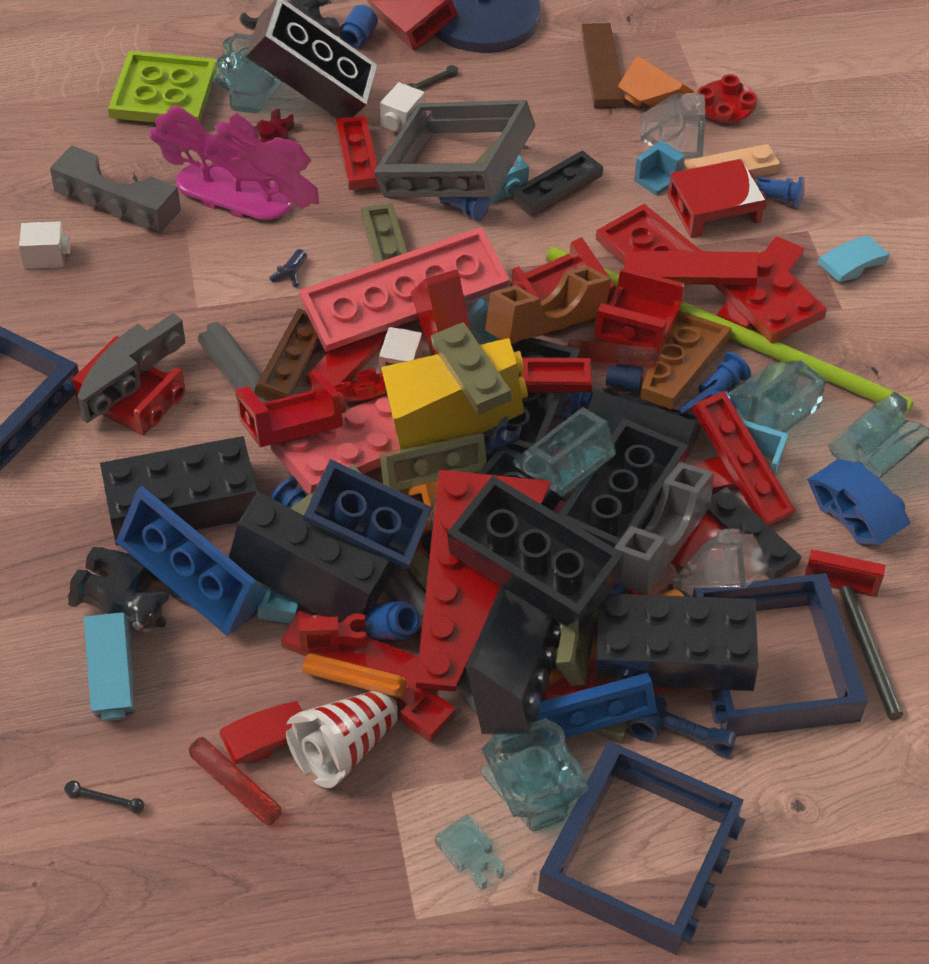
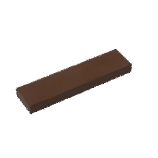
(602, 65)
(289, 359)

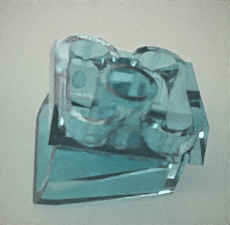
(244, 80)
(880, 436)
(534, 774)

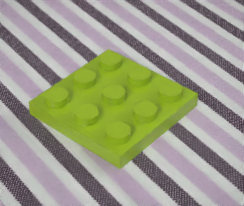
(159, 81)

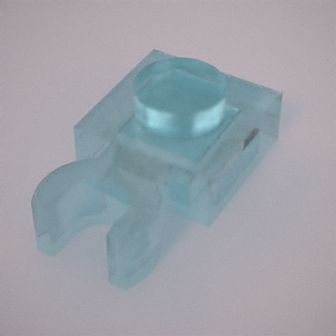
(467, 847)

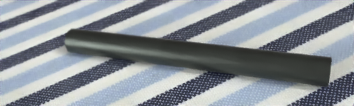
(871, 653)

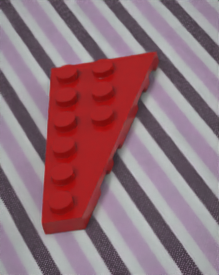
(456, 593)

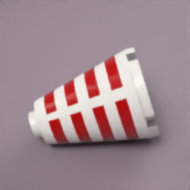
(339, 735)

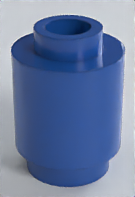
(358, 25)
(392, 621)

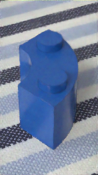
(859, 501)

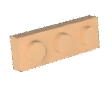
(757, 159)

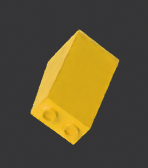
(432, 406)

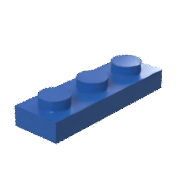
(601, 705)

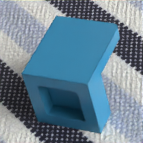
(656, 166)
(477, 320)

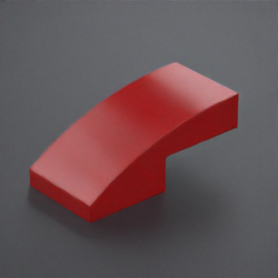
(258, 733)

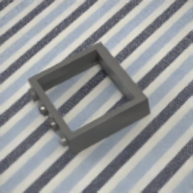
(402, 178)

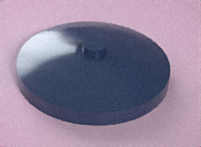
(491, 24)

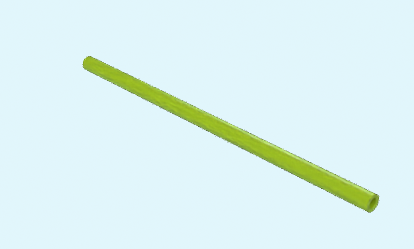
(776, 349)

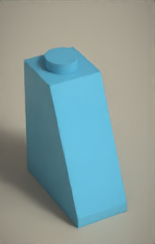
(109, 665)

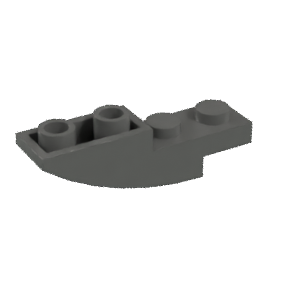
(120, 366)

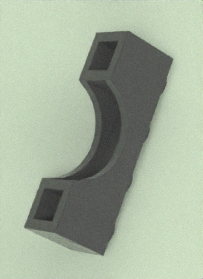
(145, 203)
(679, 510)

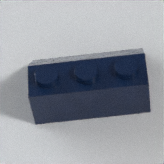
(367, 513)

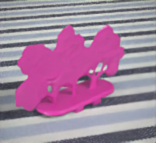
(239, 166)

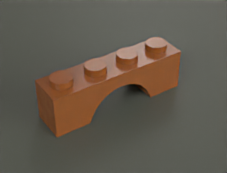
(521, 315)

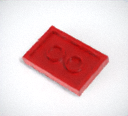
(641, 231)
(777, 302)

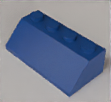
(189, 563)

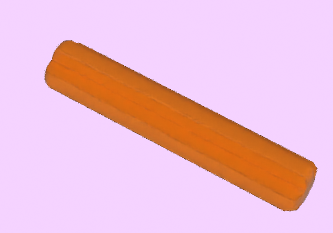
(354, 675)

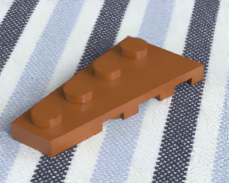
(683, 359)

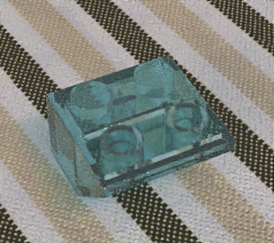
(780, 395)
(569, 452)

